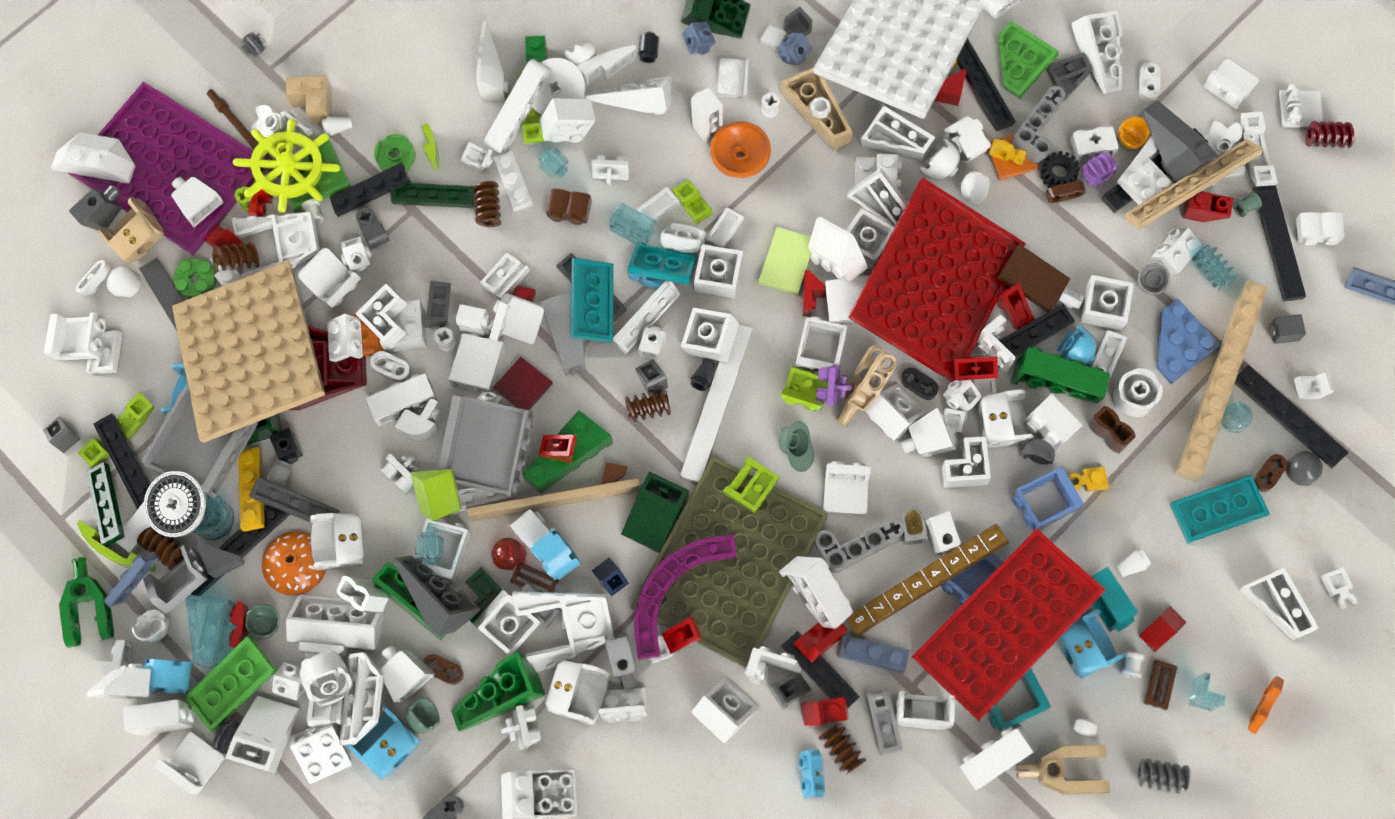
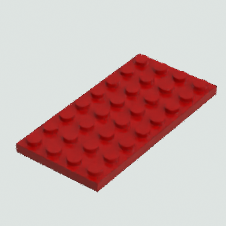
(1008, 624)

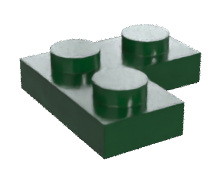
(484, 588)

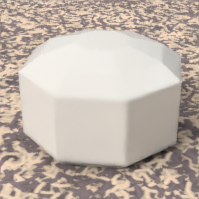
(820, 107)
(1085, 728)

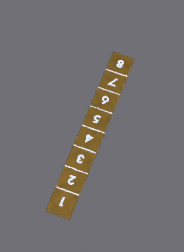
(927, 579)

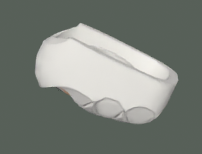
(683, 238)

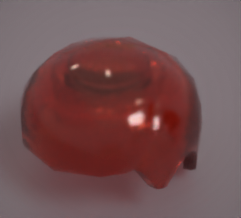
(508, 553)

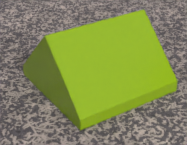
(436, 493)

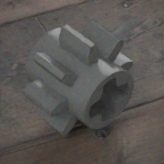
(253, 44)

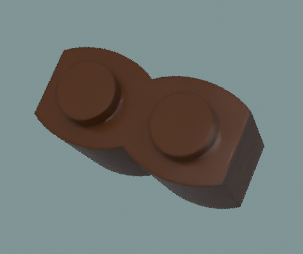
(568, 206)
(1115, 432)

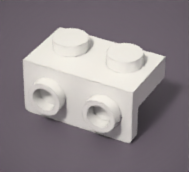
(1177, 249)
(344, 338)

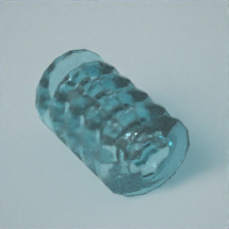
(1213, 267)

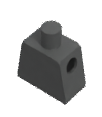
(97, 208)

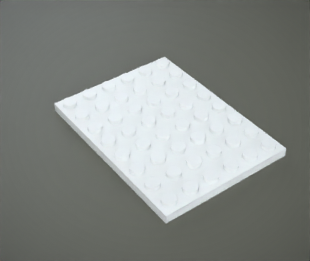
(898, 49)

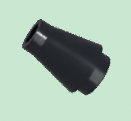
(702, 377)

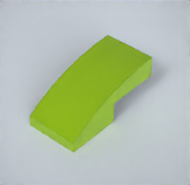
(431, 147)
(692, 201)

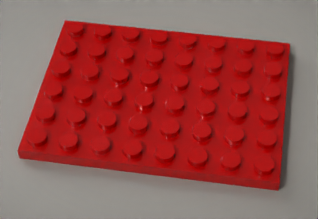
(935, 280)

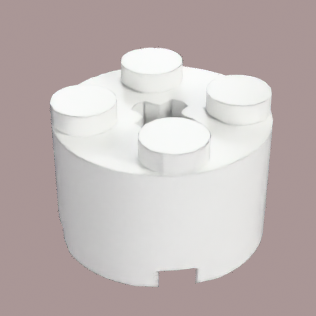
(968, 138)
(1148, 391)
(325, 678)

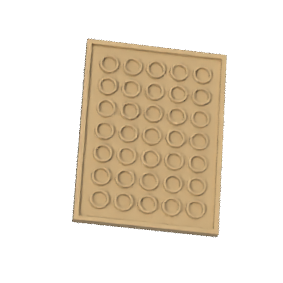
(247, 351)

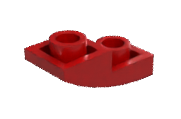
(258, 203)
(238, 618)

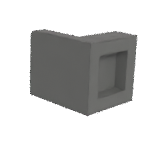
(798, 22)

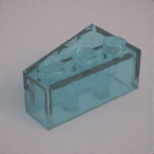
(209, 629)

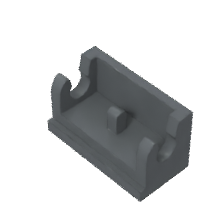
(438, 304)

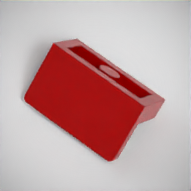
(819, 640)

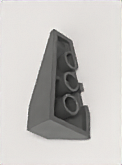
(1178, 143)
(437, 602)

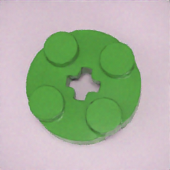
(394, 143)
(189, 268)

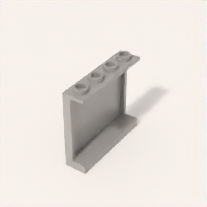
(486, 444)
(179, 448)

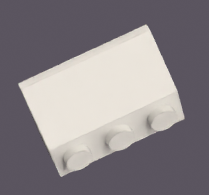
(836, 250)

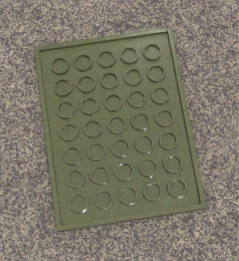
(738, 596)

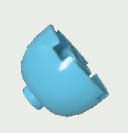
(1078, 346)

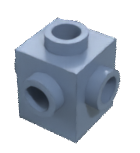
(698, 38)
(794, 48)

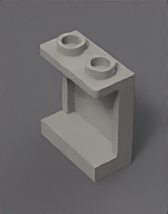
(177, 582)

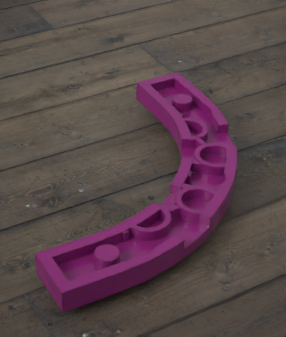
(663, 578)

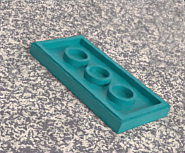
(592, 300)
(1219, 509)

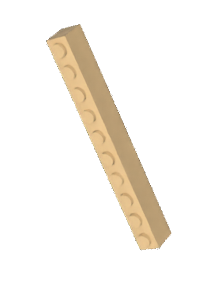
(1221, 381)

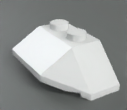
(95, 157)
(362, 701)

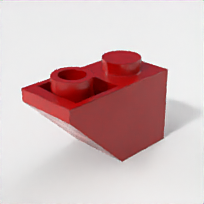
(1208, 207)

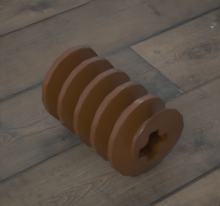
(487, 204)
(235, 255)
(647, 405)
(164, 547)
(842, 749)

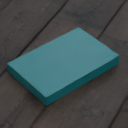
(662, 264)

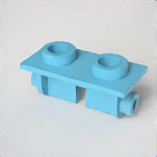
(809, 763)

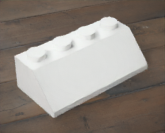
(333, 623)

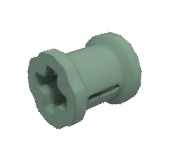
(1247, 204)

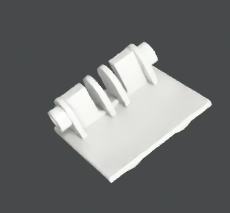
(1299, 107)

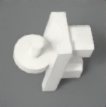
(610, 169)
(393, 466)
(519, 728)

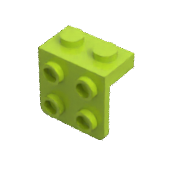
(803, 388)

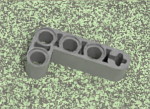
(1035, 123)
(861, 541)

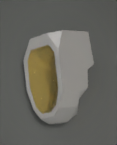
(914, 526)

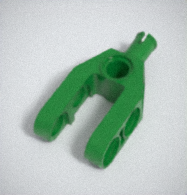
(71, 598)

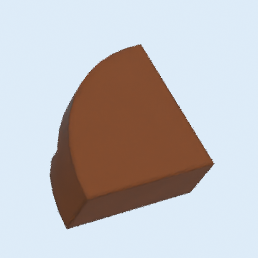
(613, 473)

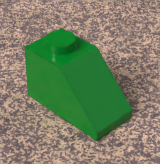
(536, 48)

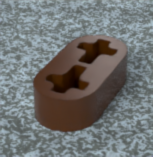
(1065, 191)
(1274, 475)
(445, 664)

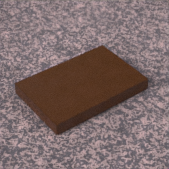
(1037, 278)

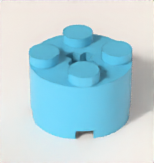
(556, 554)
(169, 675)

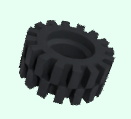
(1059, 160)

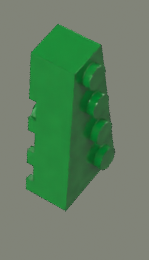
(1060, 375)
(590, 440)
(392, 584)

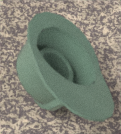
(797, 444)

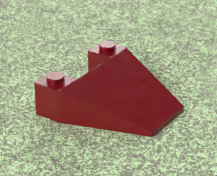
(336, 376)

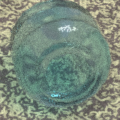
(553, 163)
(1237, 417)
(429, 547)

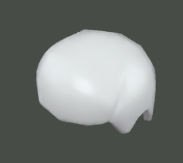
(581, 53)
(975, 187)
(123, 282)
(151, 626)

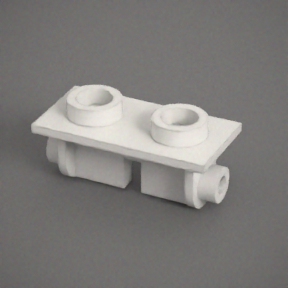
(301, 127)

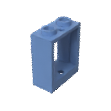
(1064, 486)

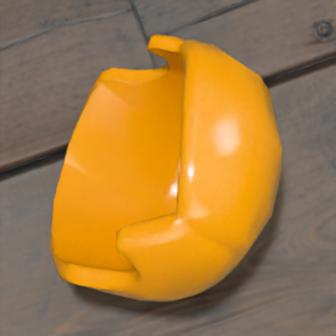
(1133, 133)

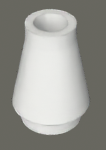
(335, 125)
(1133, 564)

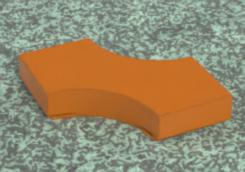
(1263, 708)

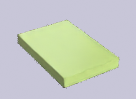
(786, 261)

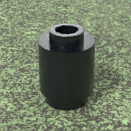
(648, 47)
(224, 736)

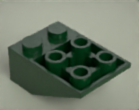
(722, 16)
(655, 512)

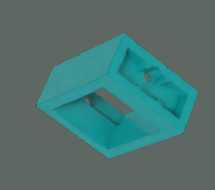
(1114, 604)
(1036, 694)

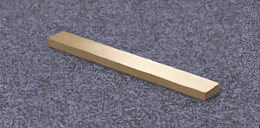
(1193, 184)
(554, 499)

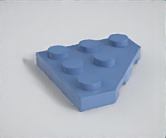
(1182, 342)

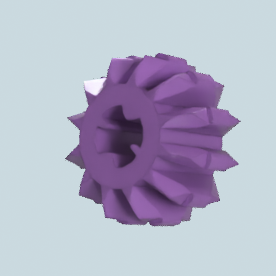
(1099, 169)

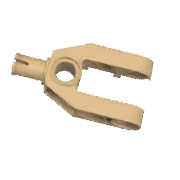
(862, 392)
(1058, 782)

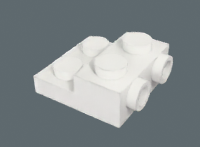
(868, 165)

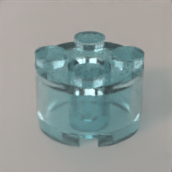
(219, 520)

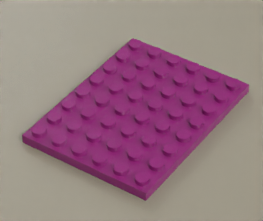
(170, 144)

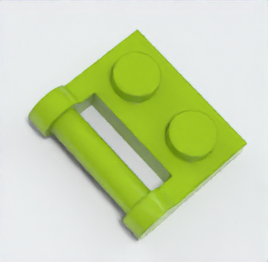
(757, 488)

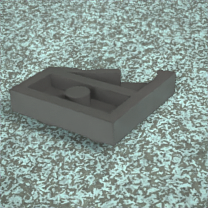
(1070, 72)

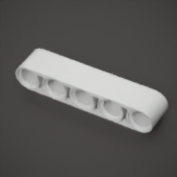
(517, 106)

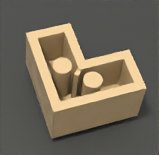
(312, 92)

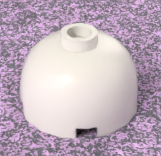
(942, 161)

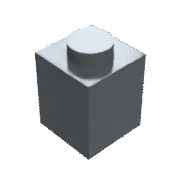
(1287, 328)

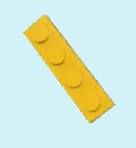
(249, 470)

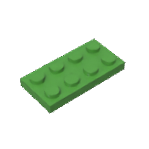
(230, 683)

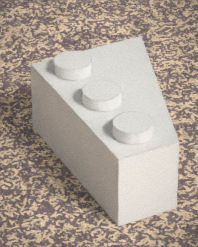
(897, 136)
(879, 197)
(819, 588)
(1281, 603)

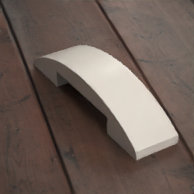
(1259, 168)

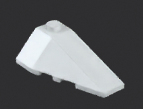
(1100, 41)

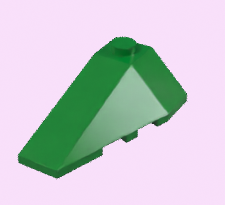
(507, 686)

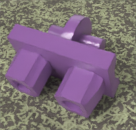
(832, 375)

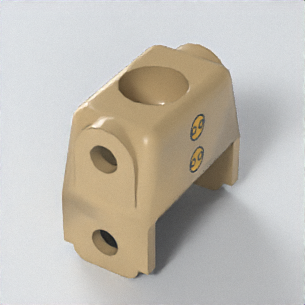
(134, 232)

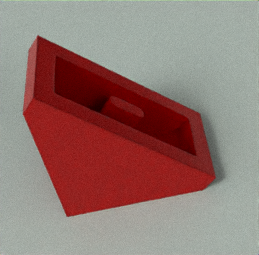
(952, 89)
(976, 367)
(558, 447)
(1162, 629)

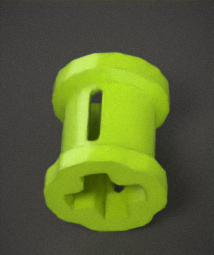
(244, 202)

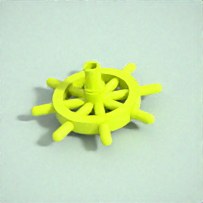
(286, 165)

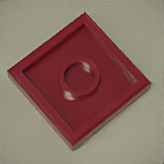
(522, 385)

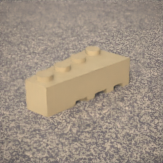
(801, 91)

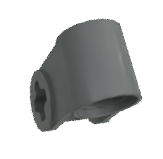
(372, 229)
(441, 811)

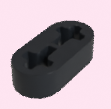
(917, 388)

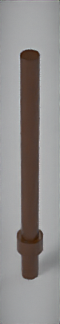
(222, 107)

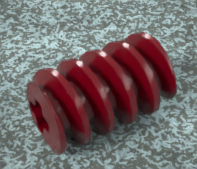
(1331, 133)

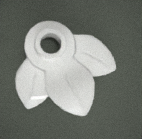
(268, 121)
(1223, 136)

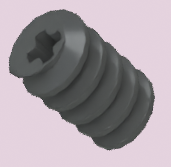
(1163, 774)

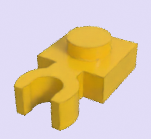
(1004, 150)
(1092, 478)

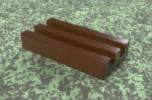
(517, 573)
(1164, 666)

